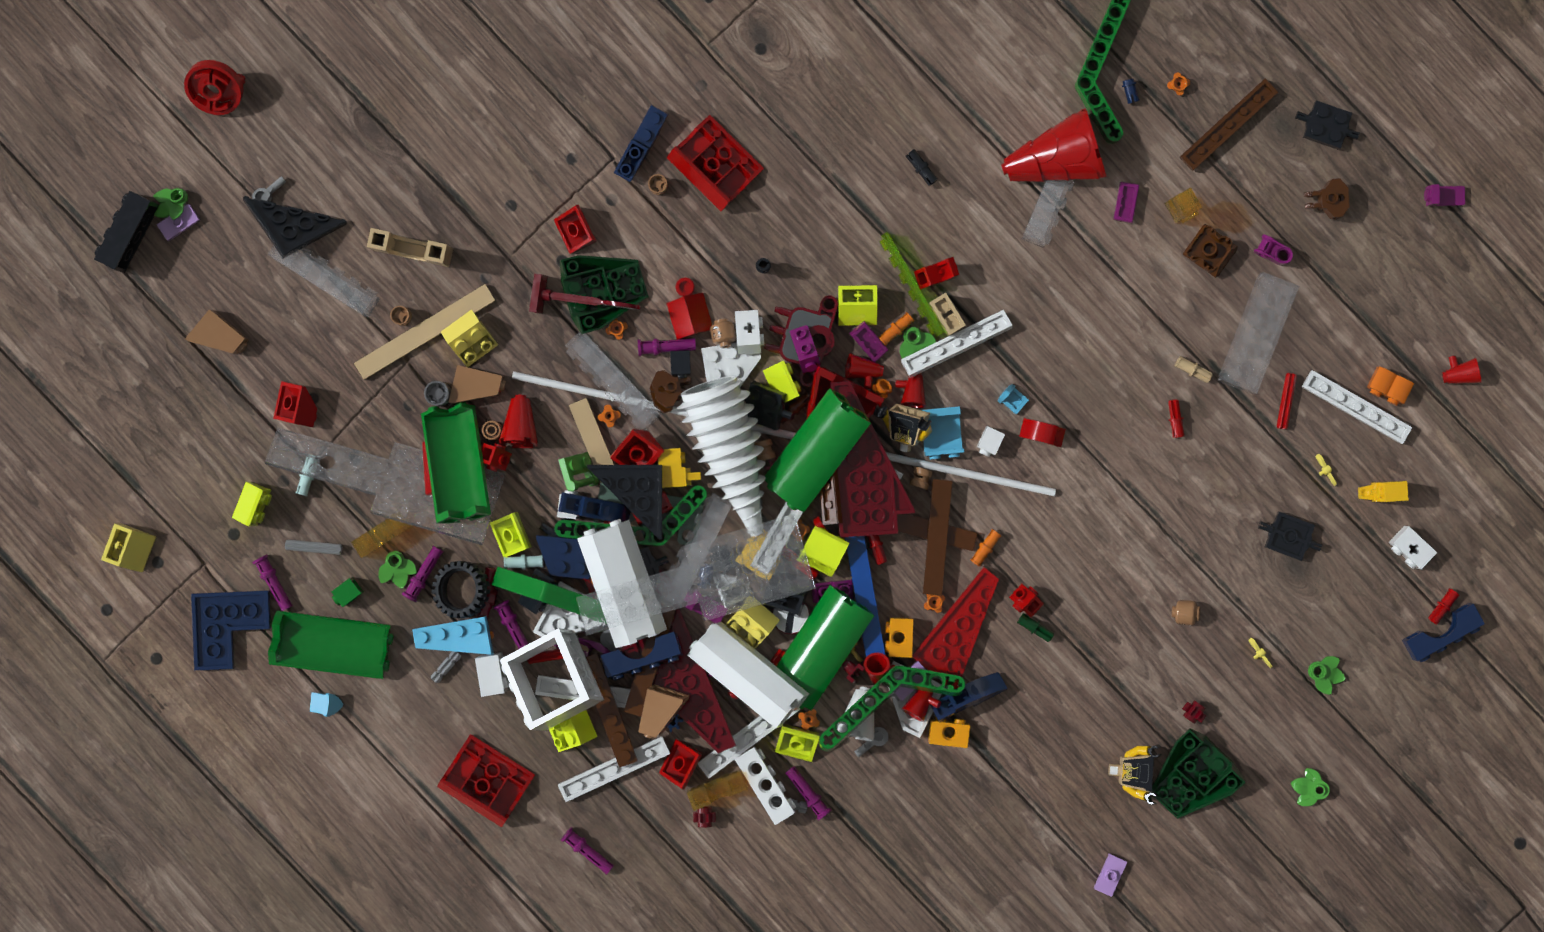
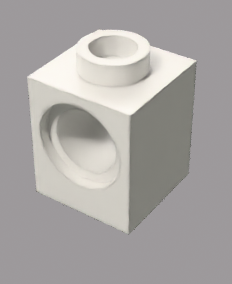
(990, 441)

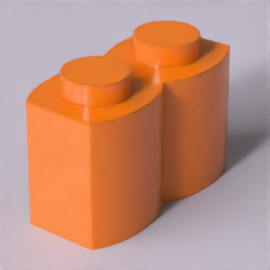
(1390, 386)

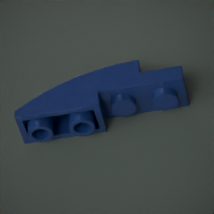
(641, 143)
(593, 508)
(973, 694)

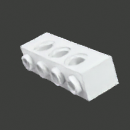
(745, 763)

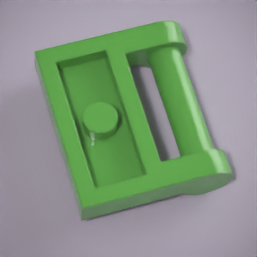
(577, 465)

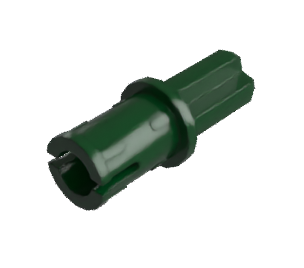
(1035, 627)

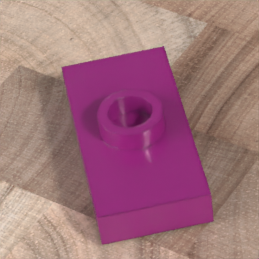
(1126, 202)
(868, 341)

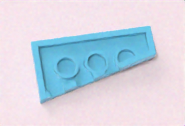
(457, 636)

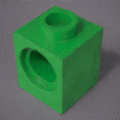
(346, 592)

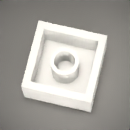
(490, 674)

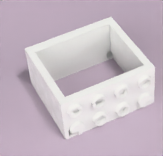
(579, 671)

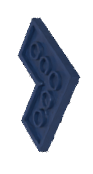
(215, 619)

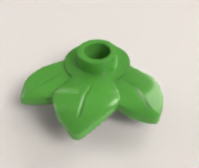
(169, 204)
(911, 346)
(396, 572)
(1328, 674)
(1307, 788)

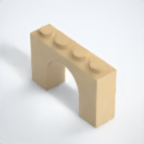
(413, 249)

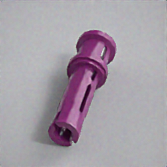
(656, 347)
(268, 574)
(418, 581)
(509, 619)
(813, 799)
(579, 845)

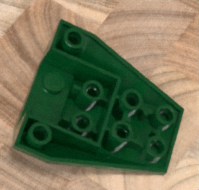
(604, 279)
(1195, 775)

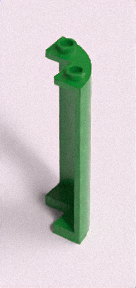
(816, 450)
(455, 463)
(824, 643)
(330, 644)

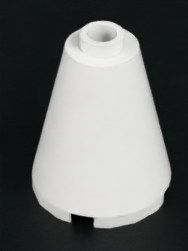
(866, 729)

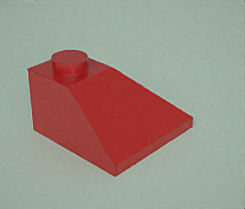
(295, 405)

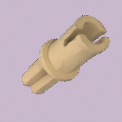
(1193, 369)

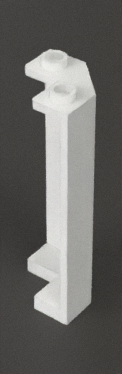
(615, 560)
(747, 674)

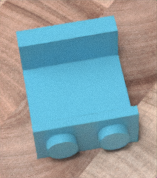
(945, 433)

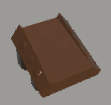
(1210, 250)

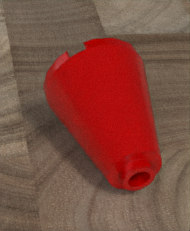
(519, 424)

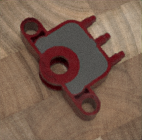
(817, 322)

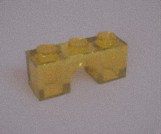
(1183, 206)
(378, 536)
(717, 788)

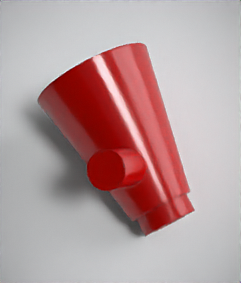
(862, 368)
(1464, 373)
(914, 391)
(877, 666)
(919, 703)

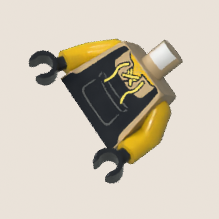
(905, 424)
(1137, 772)

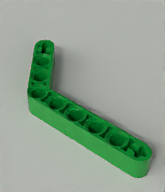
(1091, 76)
(649, 536)
(537, 589)
(880, 698)

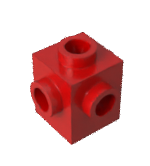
(498, 457)
(1026, 600)

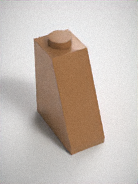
(218, 334)
(475, 384)
(660, 709)

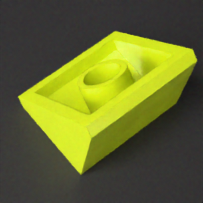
(510, 534)
(797, 742)

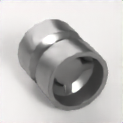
(437, 393)

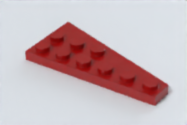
(954, 636)

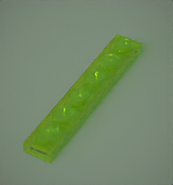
(907, 278)

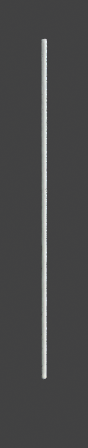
(789, 435)

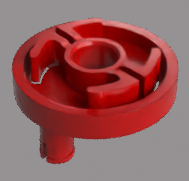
(223, 78)

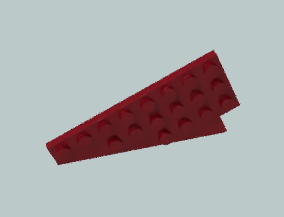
(868, 483)
(687, 677)

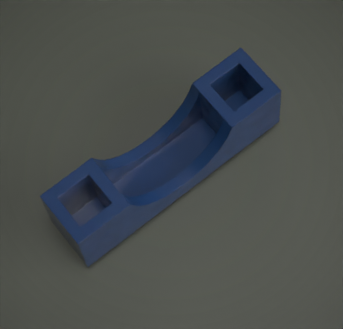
(1464, 621)
(665, 648)

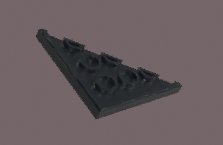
(291, 227)
(637, 488)

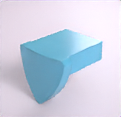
(1012, 399)
(325, 703)

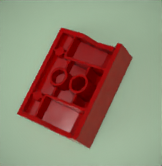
(715, 163)
(485, 780)

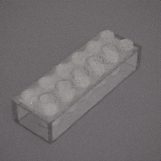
(1258, 333)

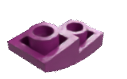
(844, 585)

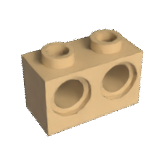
(946, 314)

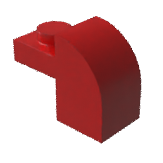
(936, 273)
(1042, 432)

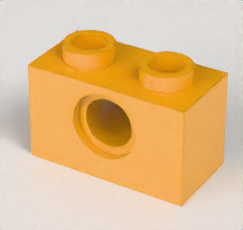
(902, 648)
(958, 739)

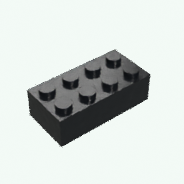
(126, 231)

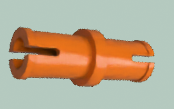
(896, 328)
(986, 547)

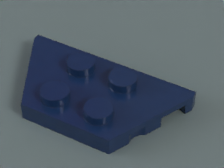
(563, 557)

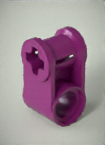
(1272, 250)

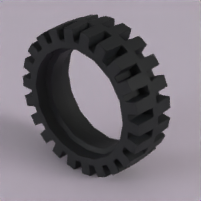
(441, 589)

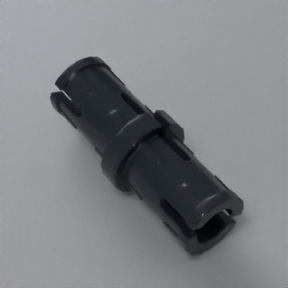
(921, 167)
(763, 261)

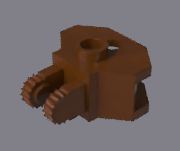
(1328, 199)
(666, 390)

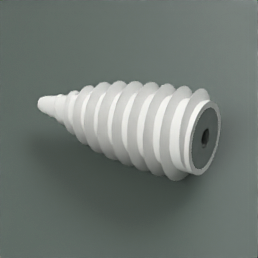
(727, 442)

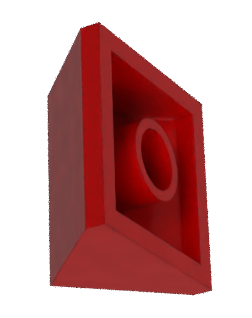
(574, 229)
(689, 315)
(637, 449)
(680, 763)

